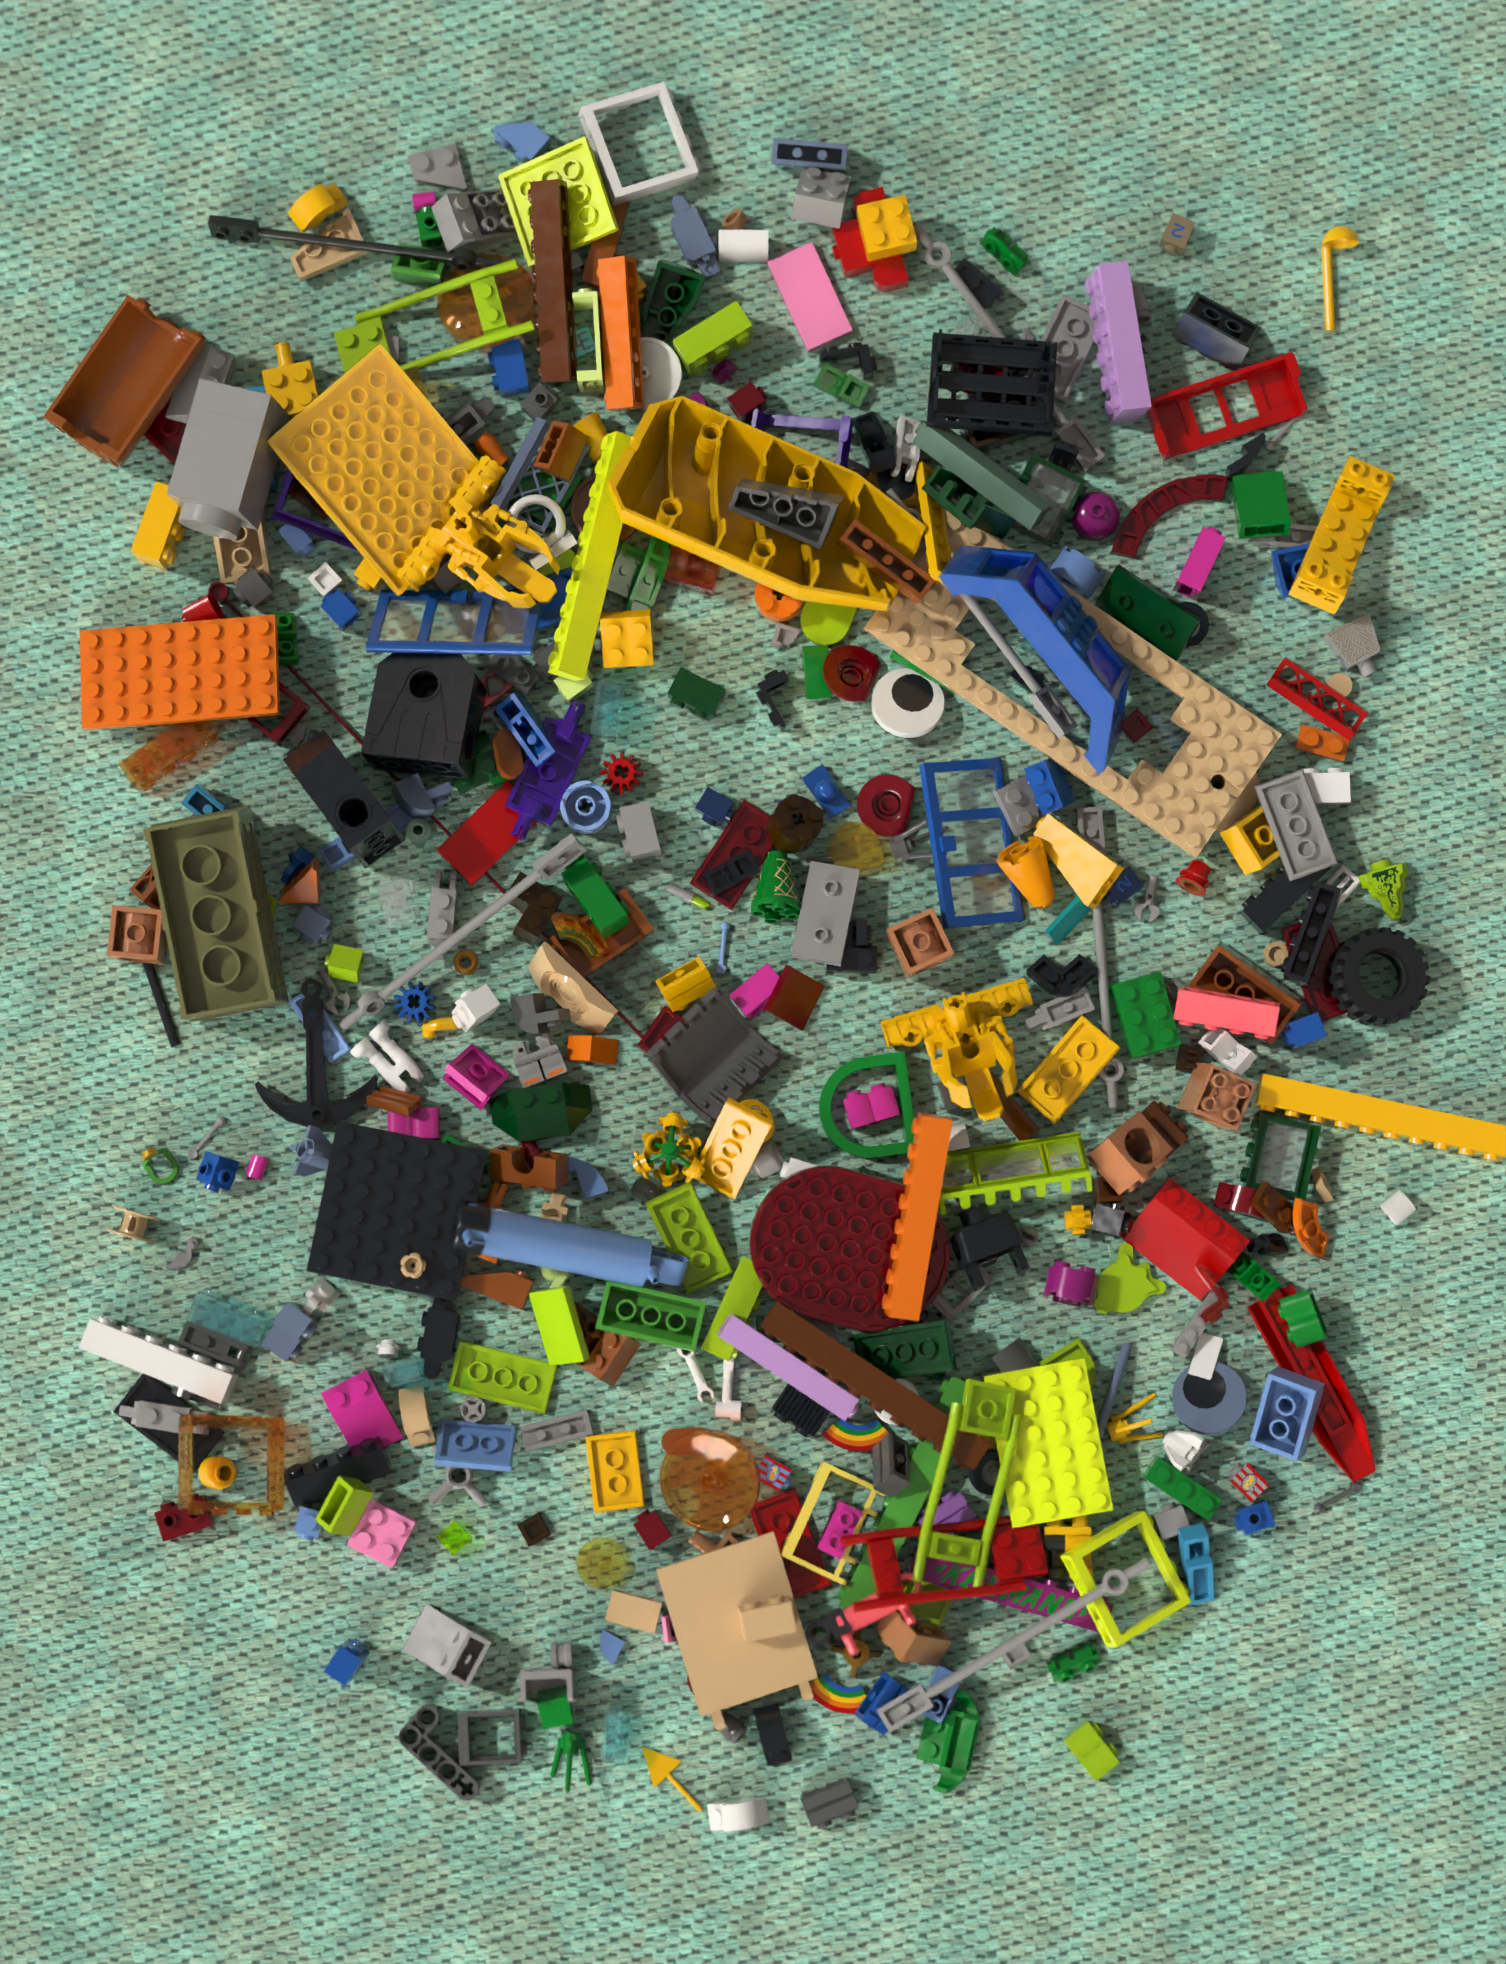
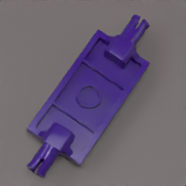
(541, 788)

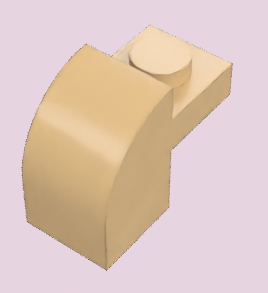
(415, 1415)

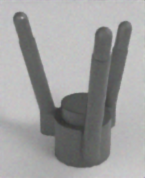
(903, 845)

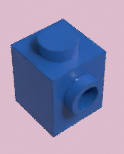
(340, 608)

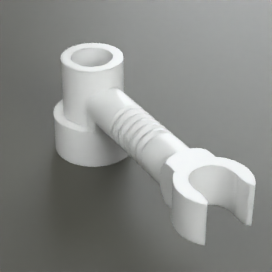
(696, 1372)
(728, 1408)

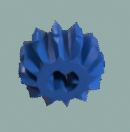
(424, 1002)

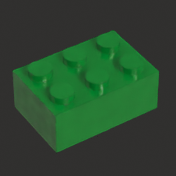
(1145, 1015)

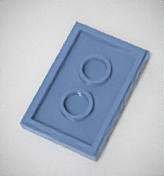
(475, 1445)

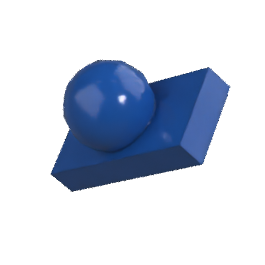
(826, 791)

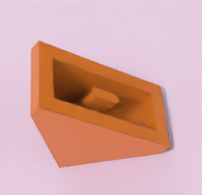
(304, 886)
(592, 1049)

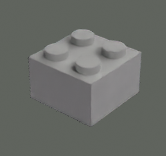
(821, 197)
(640, 832)

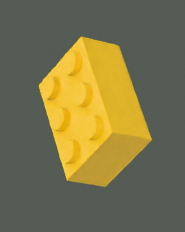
(158, 530)

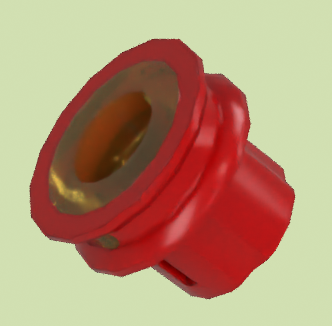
(1194, 878)

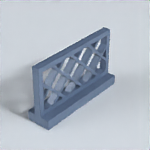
(517, 472)

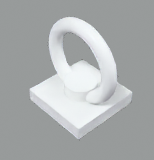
(557, 541)

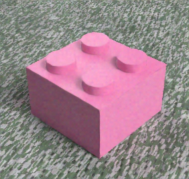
(382, 1533)

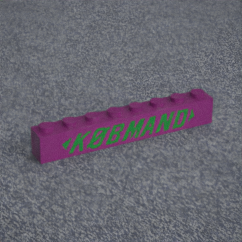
(1037, 1598)

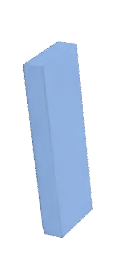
(334, 1042)

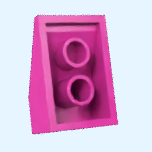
(361, 1410)

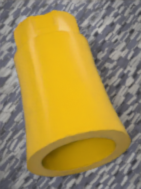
(595, 430)

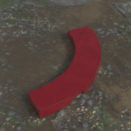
(1161, 501)

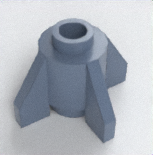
(312, 1152)

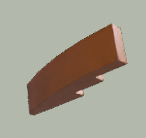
(604, 247)

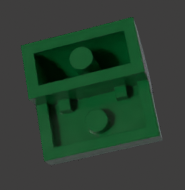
(483, 764)

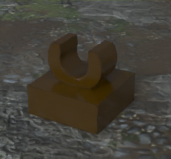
(1188, 1057)

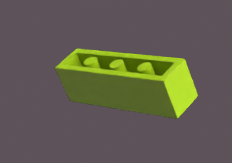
(740, 1301)

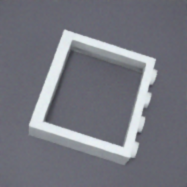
(604, 162)

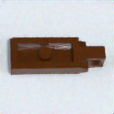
(1274, 1208)

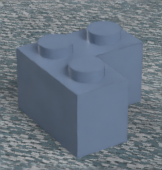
(289, 1331)

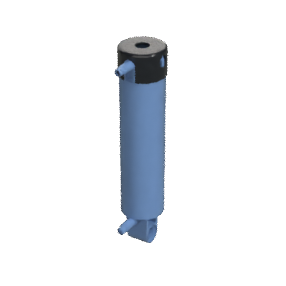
(562, 1246)

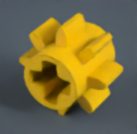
(1077, 1219)

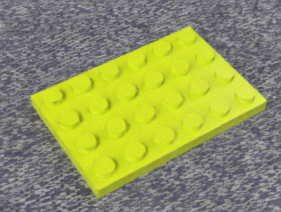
(1058, 1450)

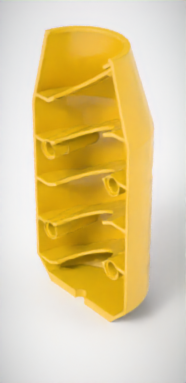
(682, 479)

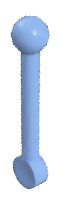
(721, 969)

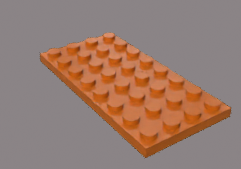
(179, 672)

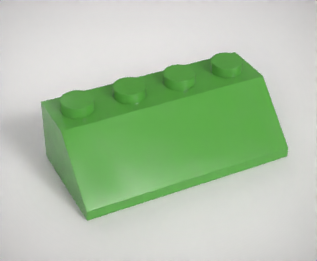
(651, 1315)

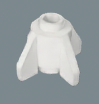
(1184, 1449)

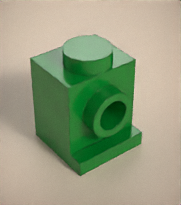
(428, 234)

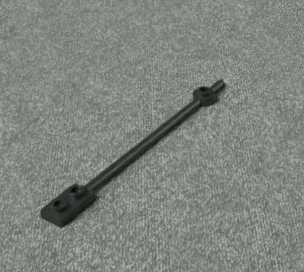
(250, 231)

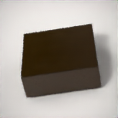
(534, 1529)

